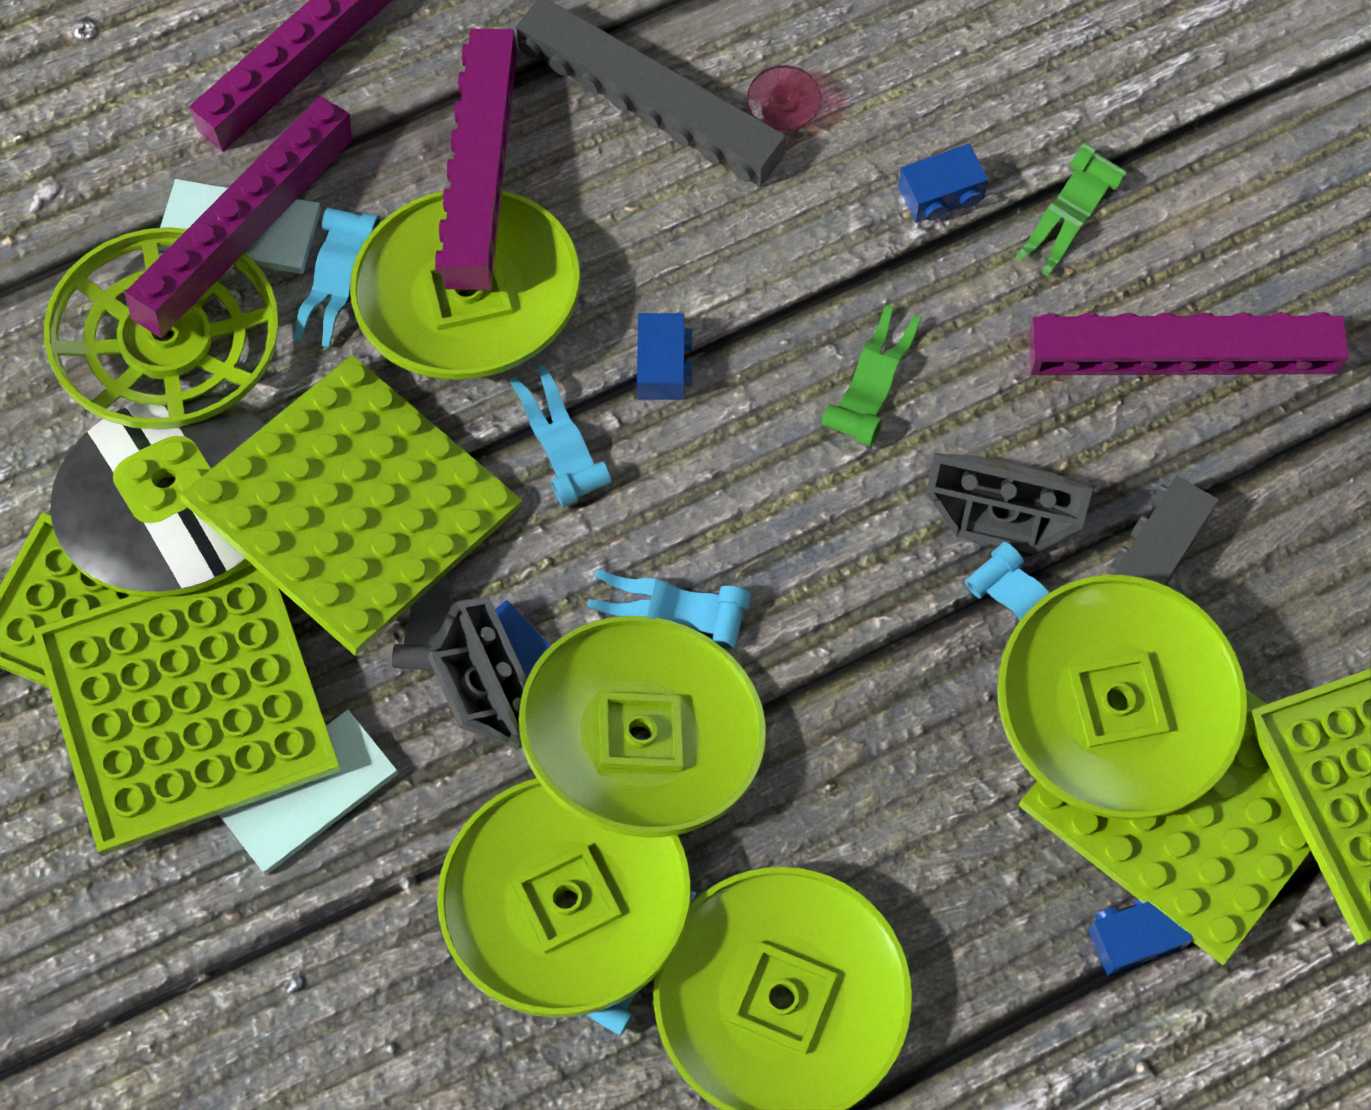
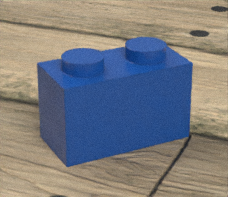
(943, 183)
(662, 356)
(1135, 936)

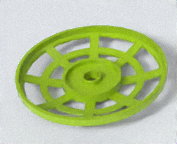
(142, 351)

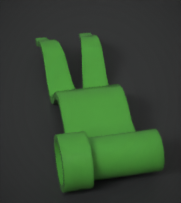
(1075, 202)
(870, 385)

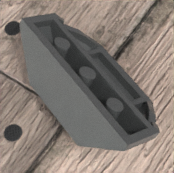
(1006, 502)
(479, 671)

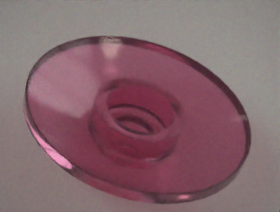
(788, 86)

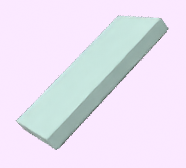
(281, 247)
(291, 819)

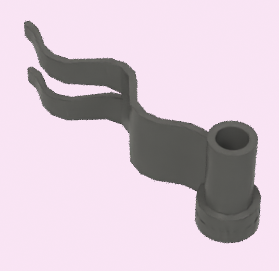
(423, 627)

